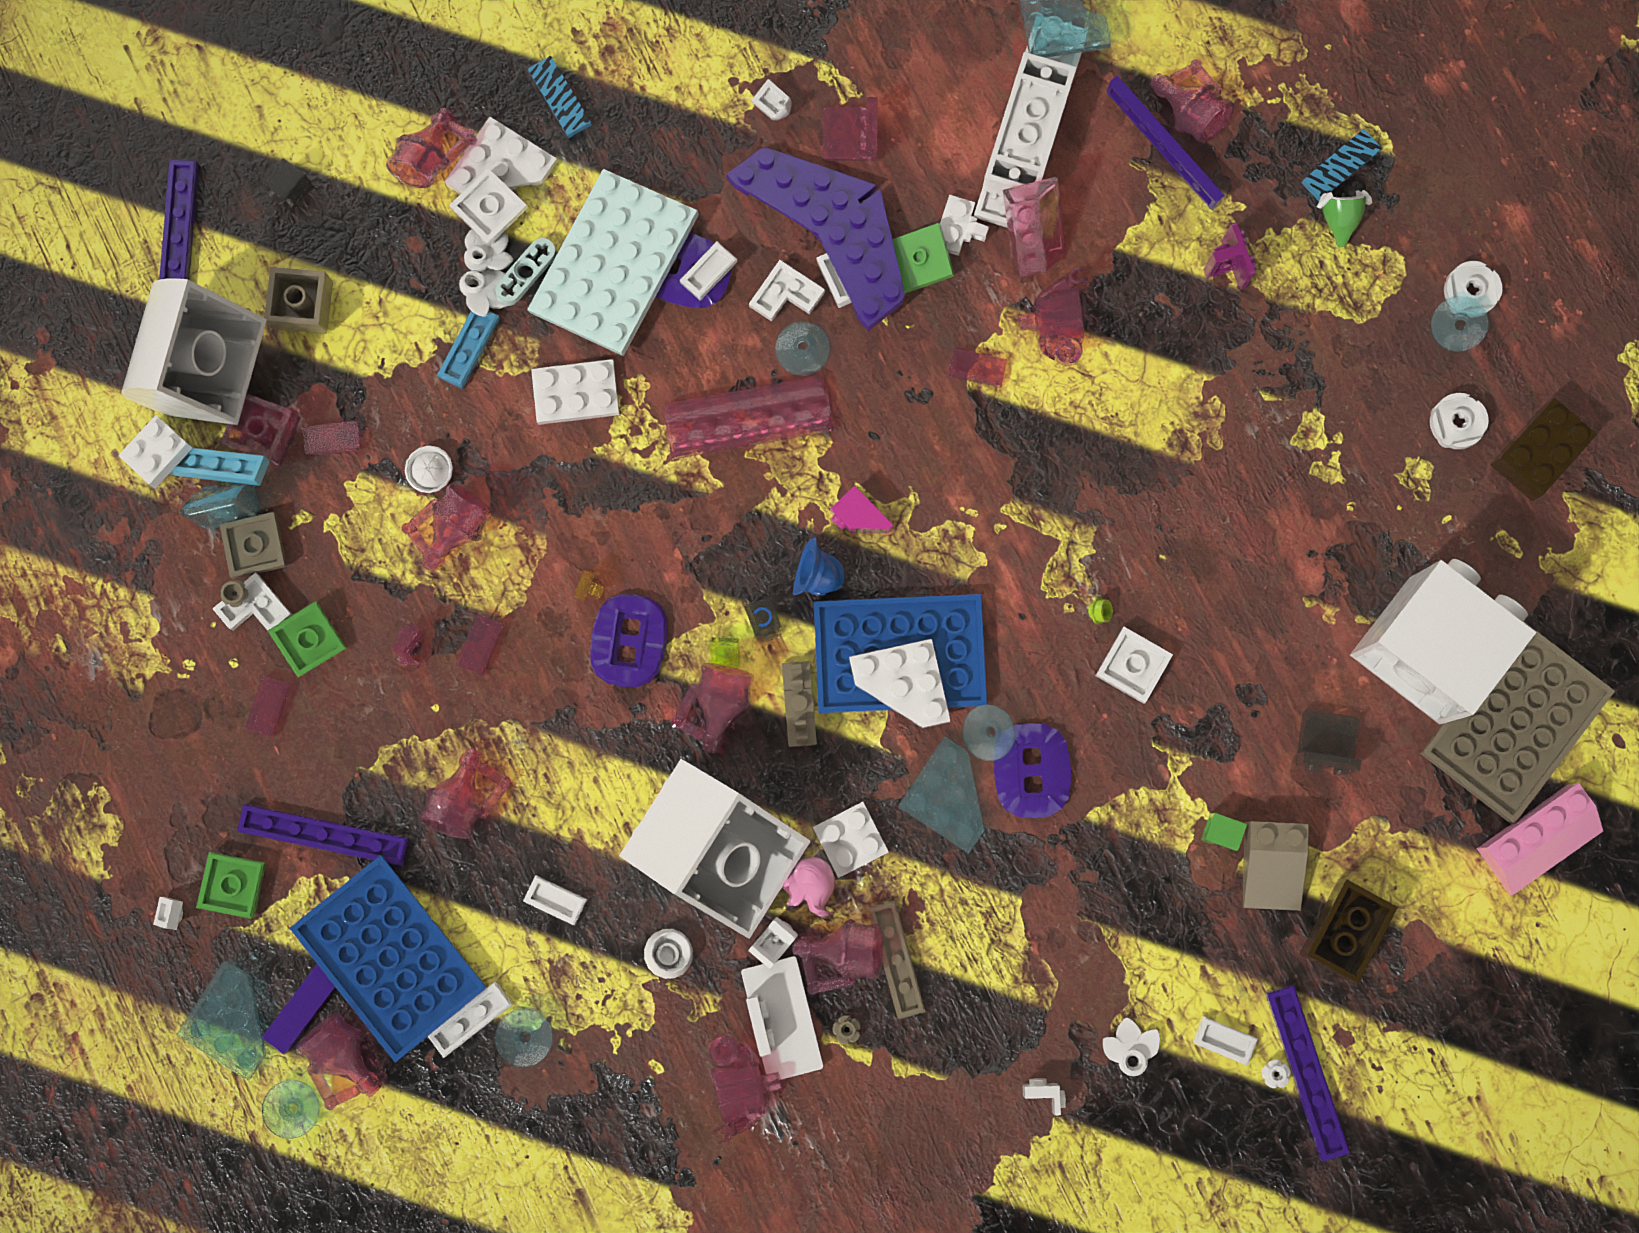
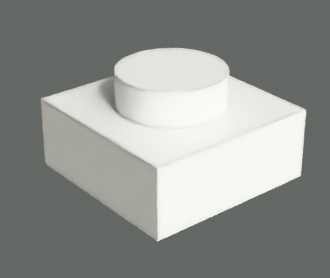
(168, 913)

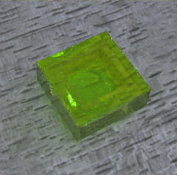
(725, 651)

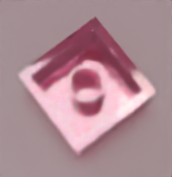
(262, 430)

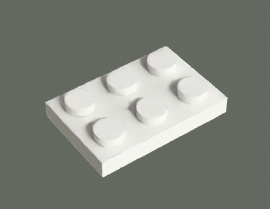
(575, 392)

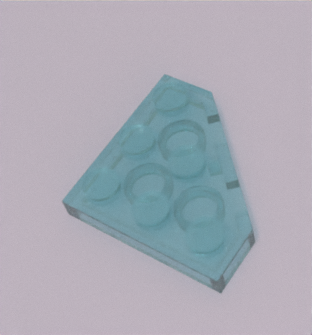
(1062, 27)
(947, 796)
(227, 1022)

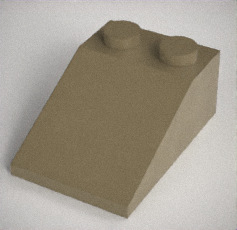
(1274, 865)

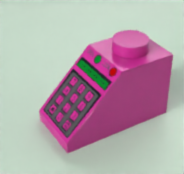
(859, 515)

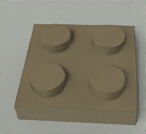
(253, 545)

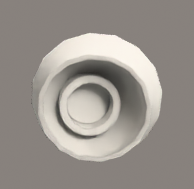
(428, 469)
(664, 961)

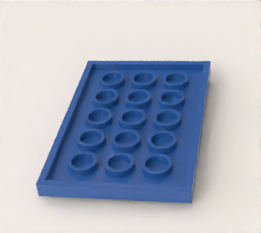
(872, 625)
(388, 958)

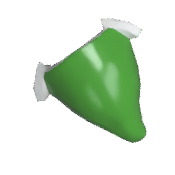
(1343, 214)

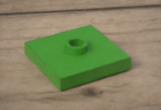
(923, 258)
(307, 639)
(231, 885)

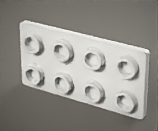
(781, 1018)

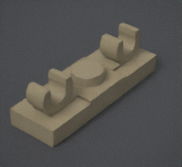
(799, 704)

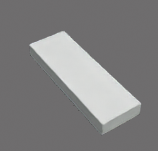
(470, 1019)

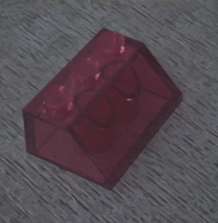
(1034, 226)

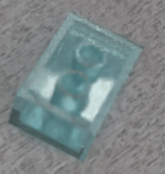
(221, 505)

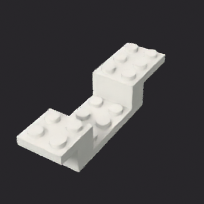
(1026, 129)

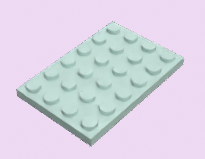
(613, 262)

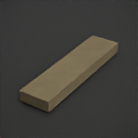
(897, 961)

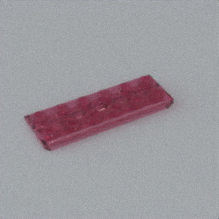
(748, 417)

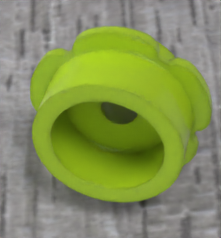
(1100, 610)

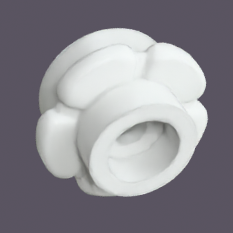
(1268, 1074)

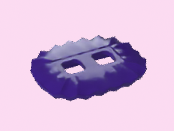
(675, 292)
(608, 637)
(1053, 770)

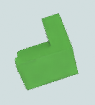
(1223, 831)

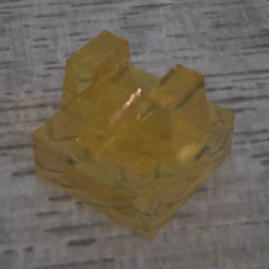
(587, 587)

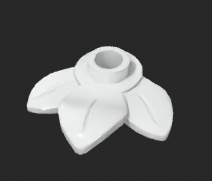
(492, 256)
(484, 295)
(1131, 1043)

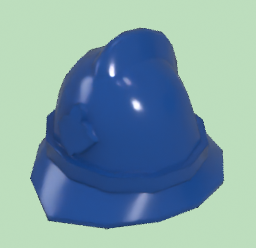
(817, 571)

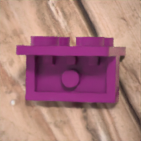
(1232, 257)

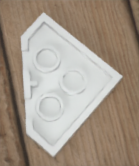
(506, 155)
(905, 681)

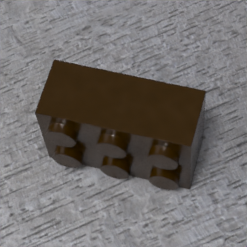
(1543, 449)
(1348, 930)

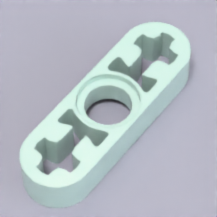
(543, 262)

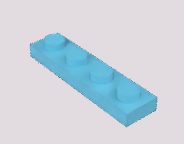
(222, 466)

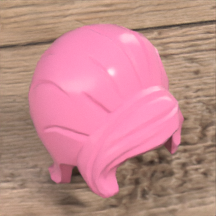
(812, 881)

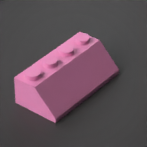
(1542, 837)

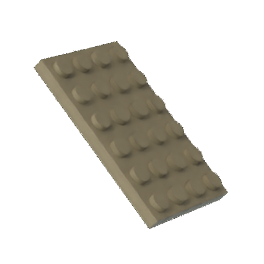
(1520, 728)

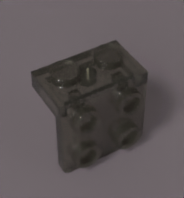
(1328, 742)

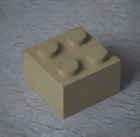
(298, 300)

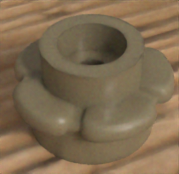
(227, 590)
(852, 1035)

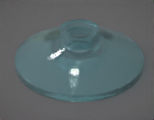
(1455, 309)
(802, 361)
(977, 732)
(509, 1040)
(277, 1113)

